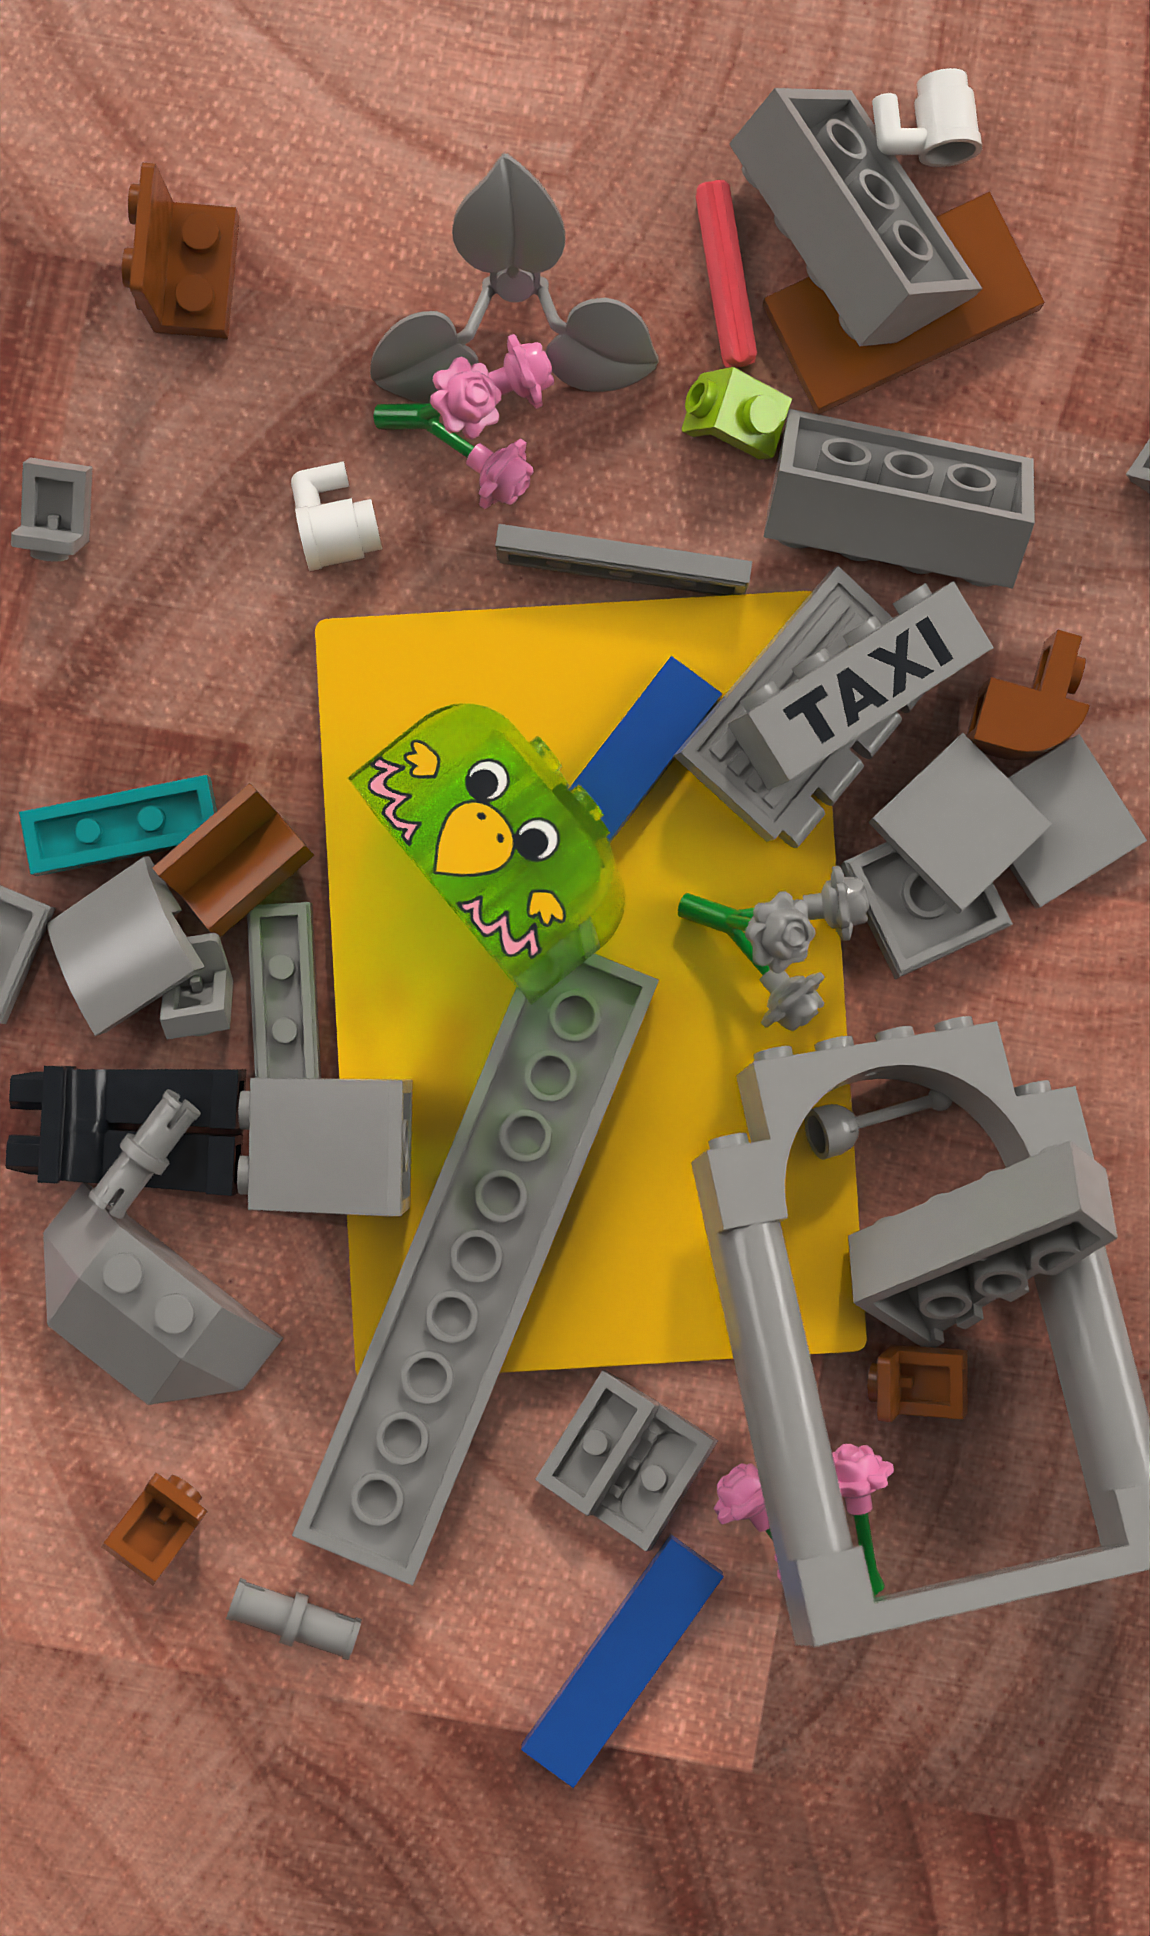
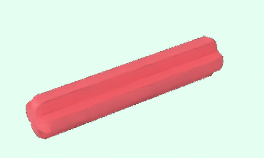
(726, 274)

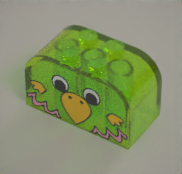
(500, 840)

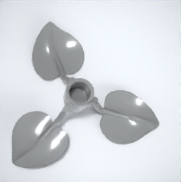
(515, 234)

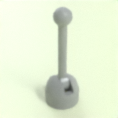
(835, 1128)

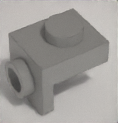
(54, 509)
(203, 1000)

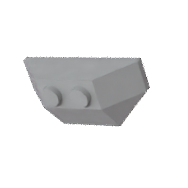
(145, 1308)

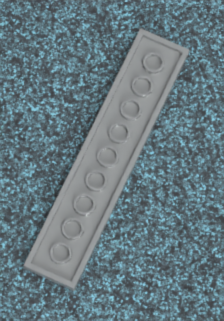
(473, 1268)

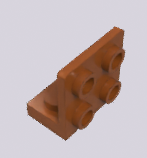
(180, 260)

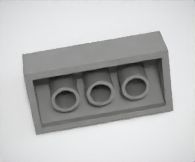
(852, 214)
(901, 499)

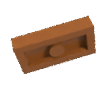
(234, 860)

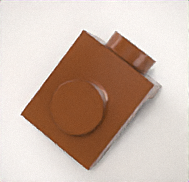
(919, 1382)
(156, 1526)

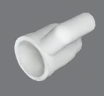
(944, 120)
(332, 530)

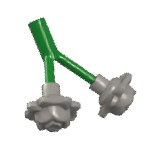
(780, 935)

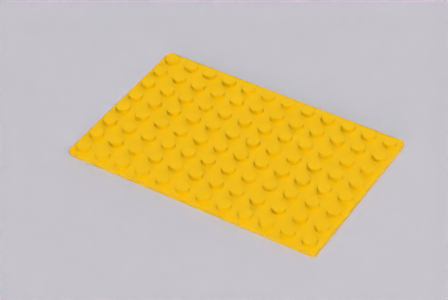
(426, 999)

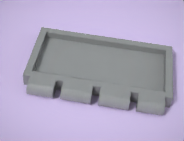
(720, 761)

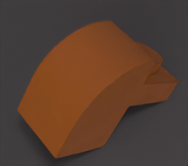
(1026, 721)

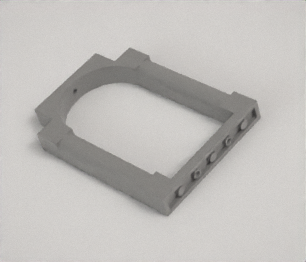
(742, 1213)

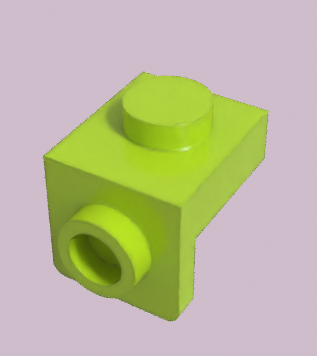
(736, 411)

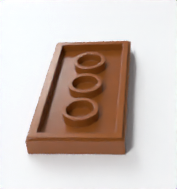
(838, 369)

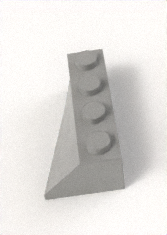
(981, 1243)

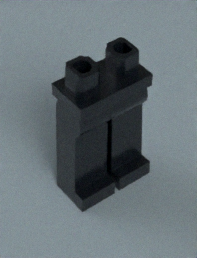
(80, 1114)

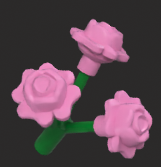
(468, 404)

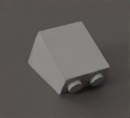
(327, 1145)

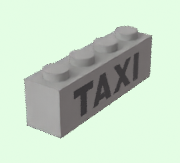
(860, 685)

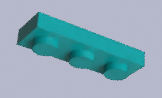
(115, 825)

